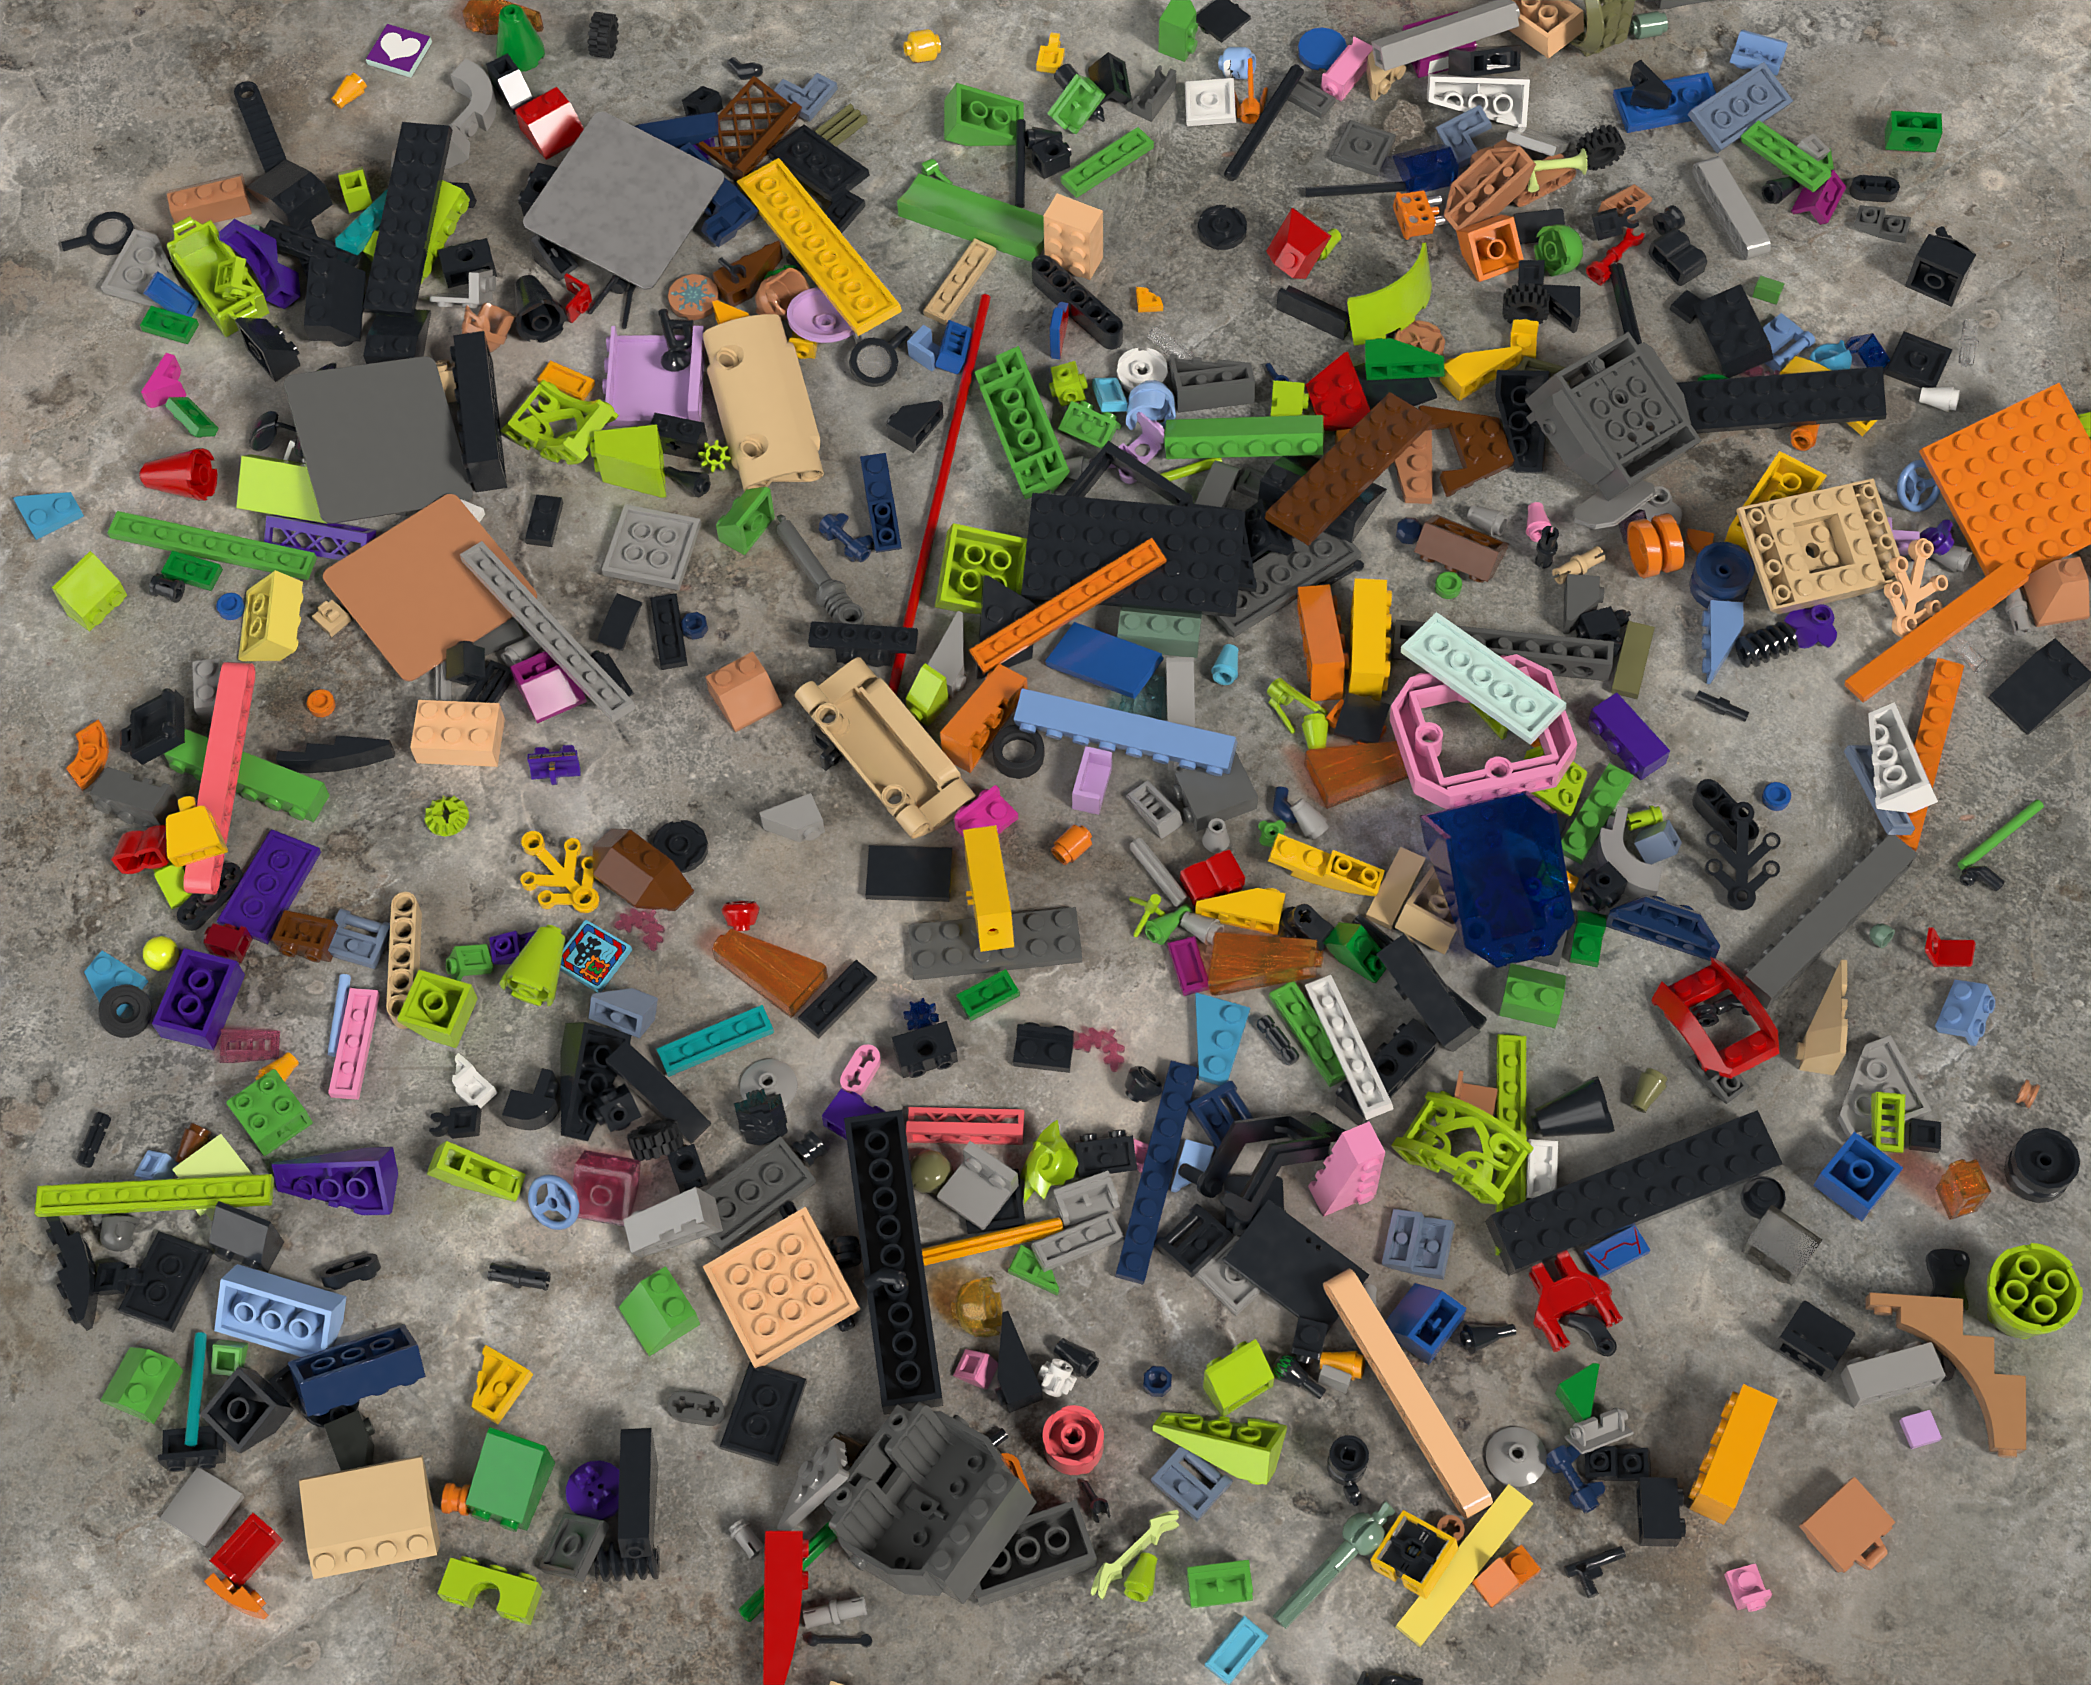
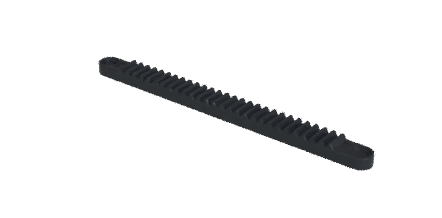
(267, 146)

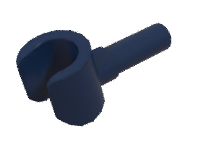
(1274, 375)

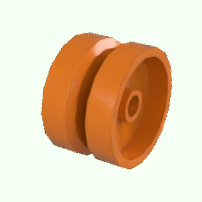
(1655, 545)

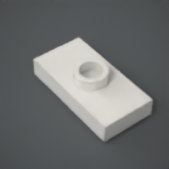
(1541, 1168)

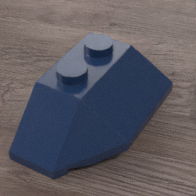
(1666, 925)

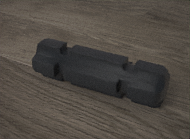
(1278, 1040)
(93, 1140)

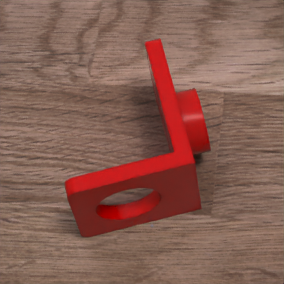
(581, 301)
(1949, 952)

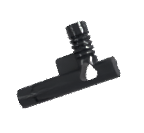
(1593, 1568)

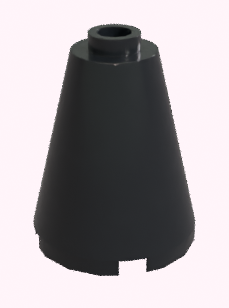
(537, 311)
(1575, 1112)

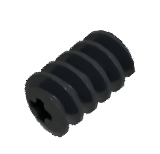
(1766, 643)
(611, 1562)

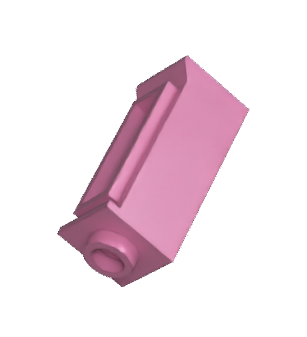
(1346, 69)

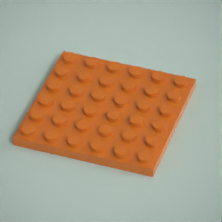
(2019, 482)

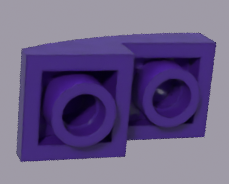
(508, 946)

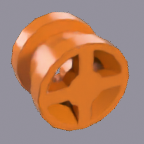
(455, 1499)

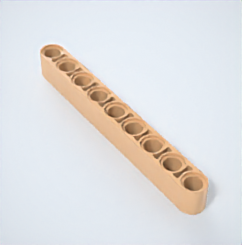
(1408, 1394)

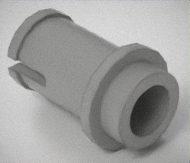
(746, 1538)

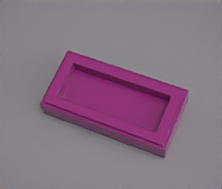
(1188, 965)

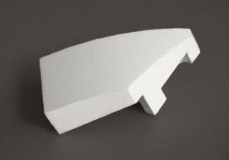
(470, 1084)

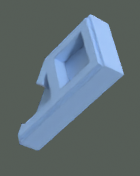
(1195, 1154)

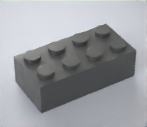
(1040, 1552)

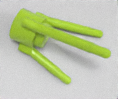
(1284, 693)

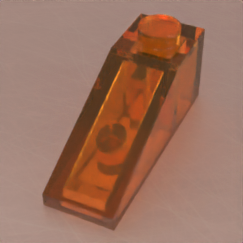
(484, 16)

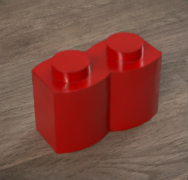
(141, 850)
(1213, 877)

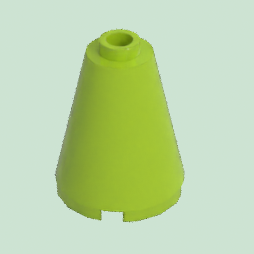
(537, 967)

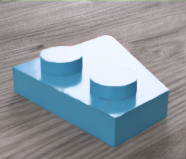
(48, 511)
(109, 972)

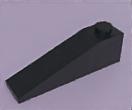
(585, 1074)

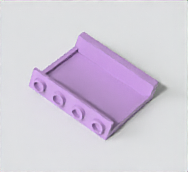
(641, 386)

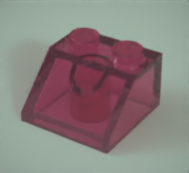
(606, 1187)

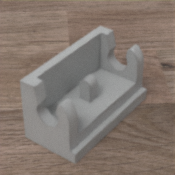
(1086, 1199)

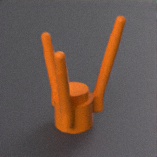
(1250, 108)

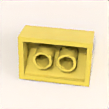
(271, 618)

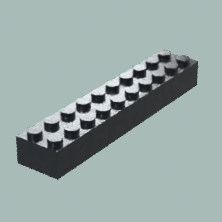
(1633, 1192)
(892, 1240)

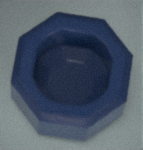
(1408, 530)
(694, 625)
(1157, 1381)

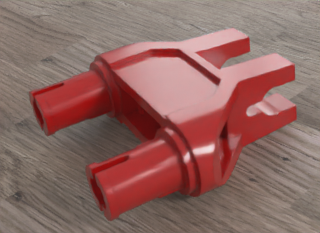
(1568, 1295)

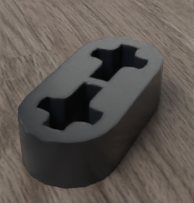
(1874, 188)

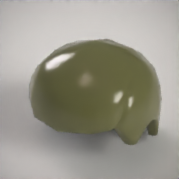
(930, 1171)

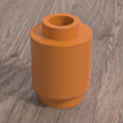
(1072, 844)

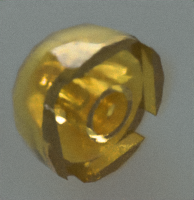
(978, 1307)

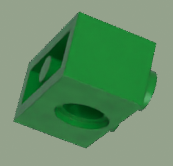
(1913, 131)

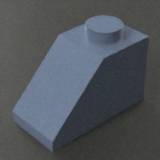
(624, 1010)

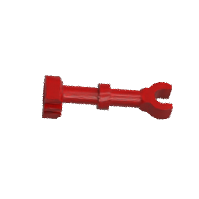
(1599, 271)

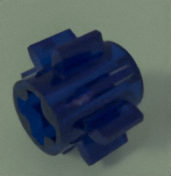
(917, 1009)

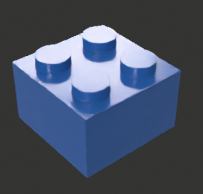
(1858, 1176)

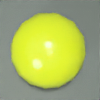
(160, 953)

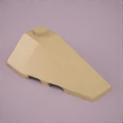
(1827, 1034)

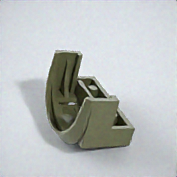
(1604, 25)

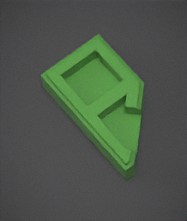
(1028, 1269)

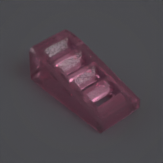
(238, 1036)

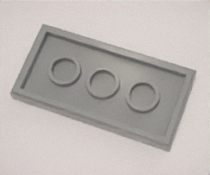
(1538, 141)

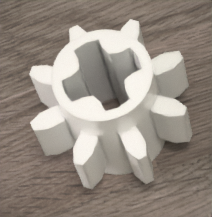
(1056, 1377)

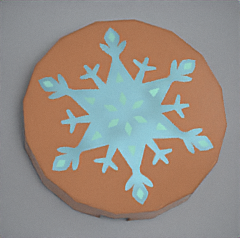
(693, 296)

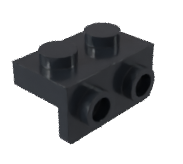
(205, 1455)

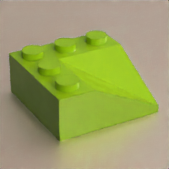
(970, 556)

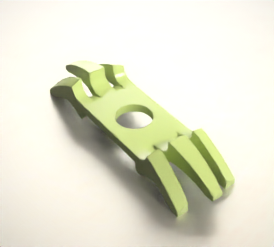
(1112, 1572)

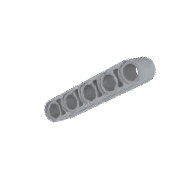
(1731, 208)

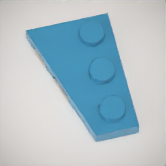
(1219, 1034)

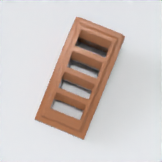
(1623, 200)

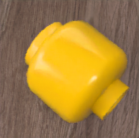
(922, 46)

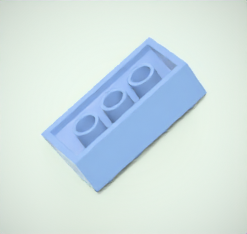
(278, 1312)

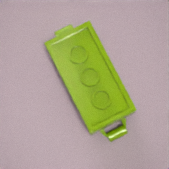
(197, 260)

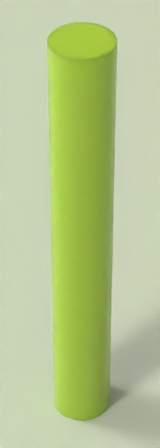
(1190, 469)

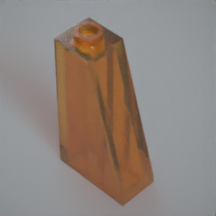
(1354, 770)
(1259, 961)
(771, 971)

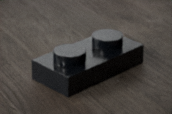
(544, 520)

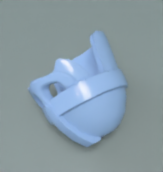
(1153, 401)

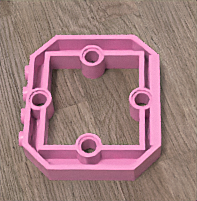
(1480, 785)

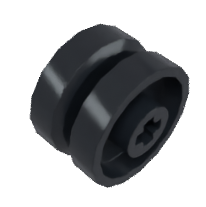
(2042, 1165)

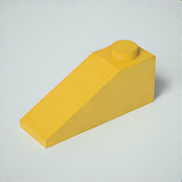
(1476, 369)
(1249, 909)

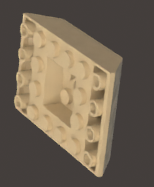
(1848, 541)

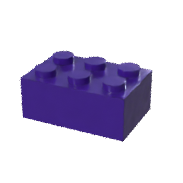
(198, 999)

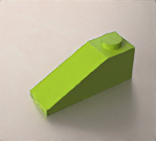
(475, 1172)

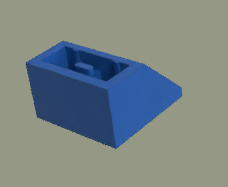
(1425, 1321)

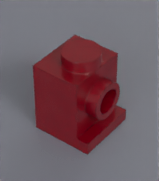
(227, 941)

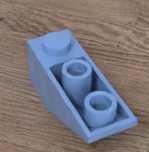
(1723, 627)

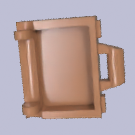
(1848, 1527)

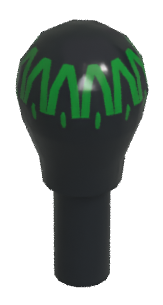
(1289, 1371)

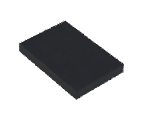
(909, 873)
(173, 1276)
(763, 1414)

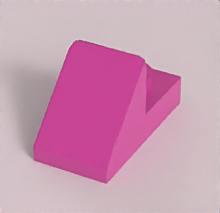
(163, 382)

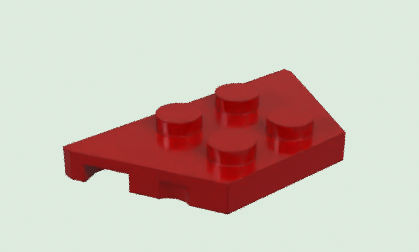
(1338, 395)

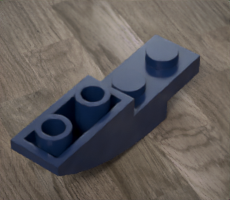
(880, 502)

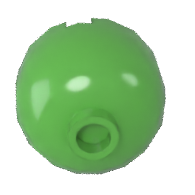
(1559, 248)

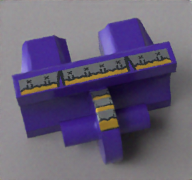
(554, 764)

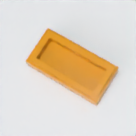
(567, 380)

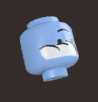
(1235, 62)

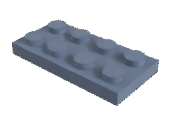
(1739, 106)

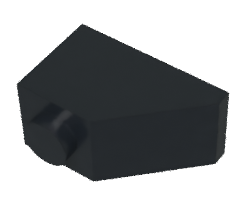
(914, 423)

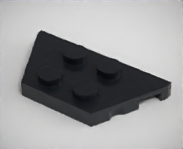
(998, 610)

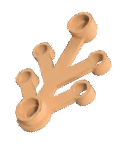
(1905, 618)

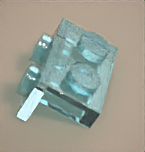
(1148, 701)

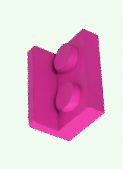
(985, 811)

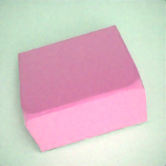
(976, 1368)

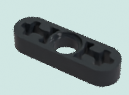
(210, 908)

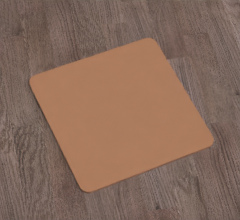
(417, 592)

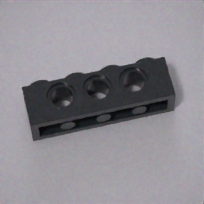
(1412, 1037)

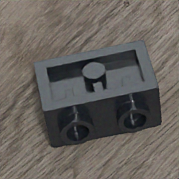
(1043, 1047)
(1104, 1154)

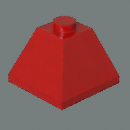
(1297, 245)

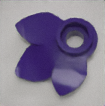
(1939, 537)
(1812, 630)

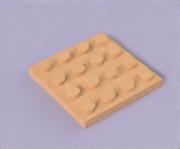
(781, 1288)

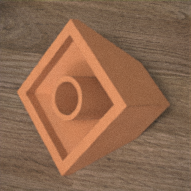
(2058, 592)

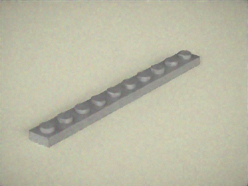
(548, 632)

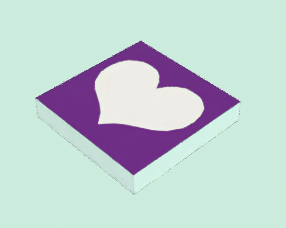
(399, 50)

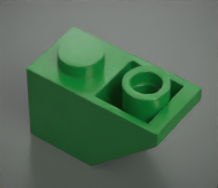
(1356, 950)

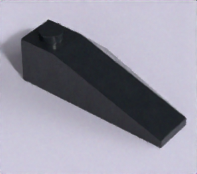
(1524, 439)

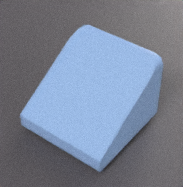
(156, 1166)

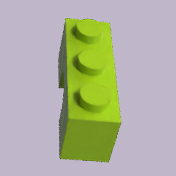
(467, 1579)

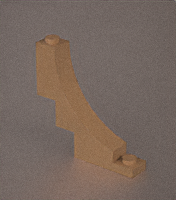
(1941, 1322)

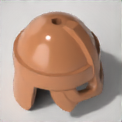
(778, 291)
(490, 319)

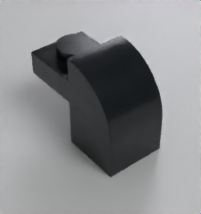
(533, 1110)

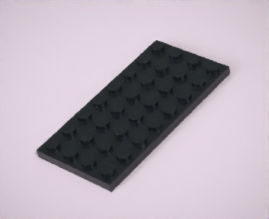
(1081, 535)

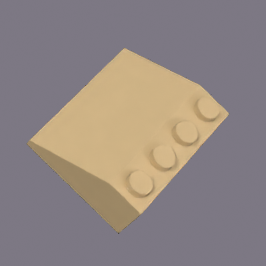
(368, 1517)

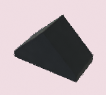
(552, 257)
(1564, 304)

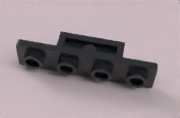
(868, 642)

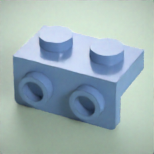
(1755, 49)
(1966, 1010)

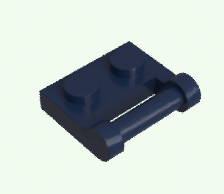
(1214, 1115)

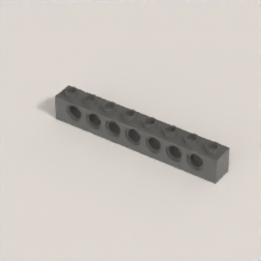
(1560, 654)

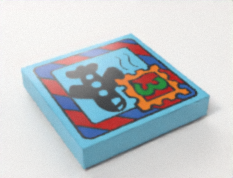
(593, 956)

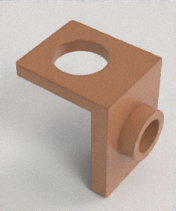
(1477, 1095)

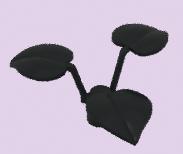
(266, 427)

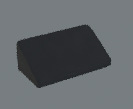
(1530, 223)

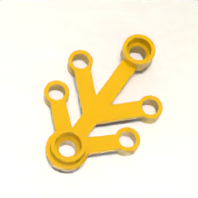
(562, 876)

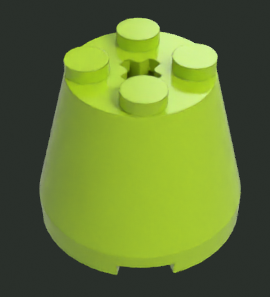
(2041, 1282)

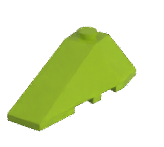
(1238, 1448)

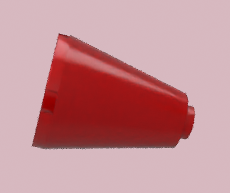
(182, 474)

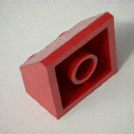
(549, 123)

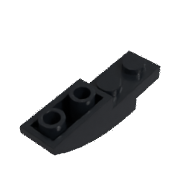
(78, 1272)

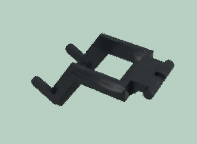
(1308, 1143)

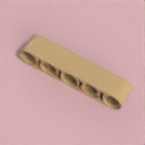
(400, 948)

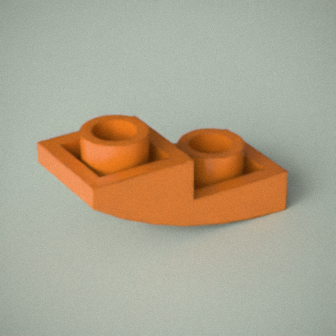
(240, 1598)

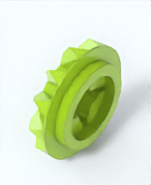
(457, 820)

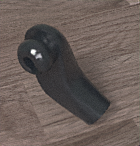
(1596, 1330)

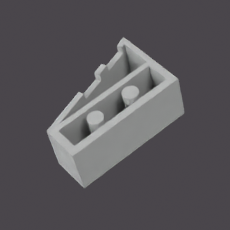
(672, 1223)

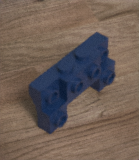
(727, 210)

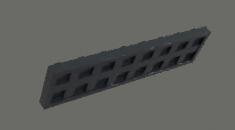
(407, 219)
(1785, 400)

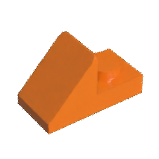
(1506, 1575)

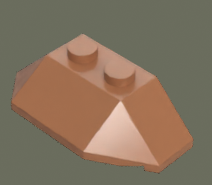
(1488, 186)

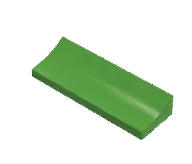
(973, 216)

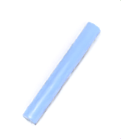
(339, 1011)

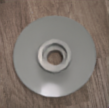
(782, 1075)
(1509, 1469)

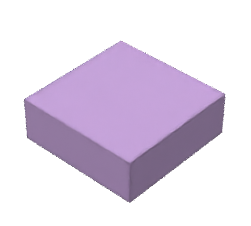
(1920, 1429)

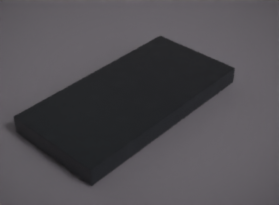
(819, 163)

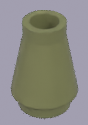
(1648, 1089)

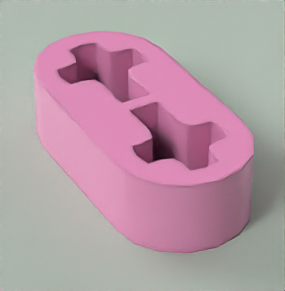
(855, 1067)

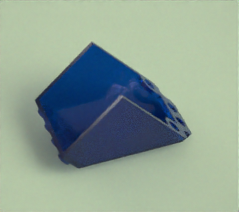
(1502, 876)

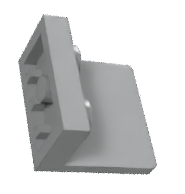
(979, 1186)

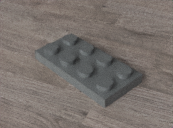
(757, 1191)

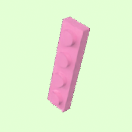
(354, 1044)

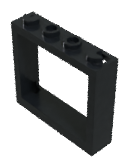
(1114, 455)

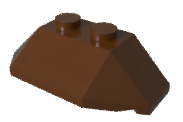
(639, 872)

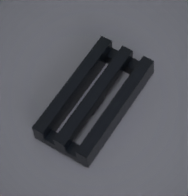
(500, 689)

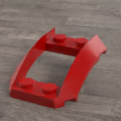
(1700, 986)

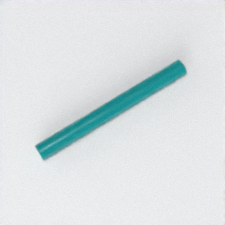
(195, 1389)

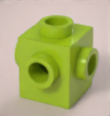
(1068, 383)

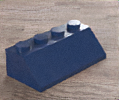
(357, 1370)

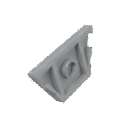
(815, 1483)

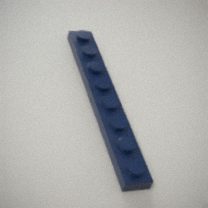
(1156, 1173)

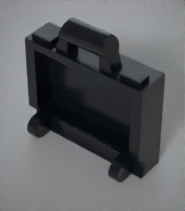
(155, 727)

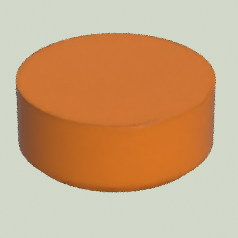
(321, 703)

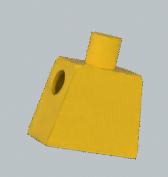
(192, 834)

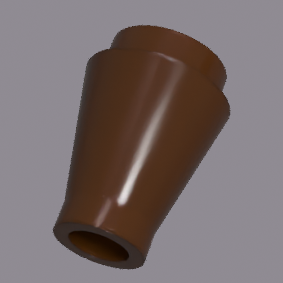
(192, 1140)

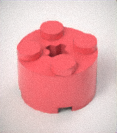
(1059, 1430)

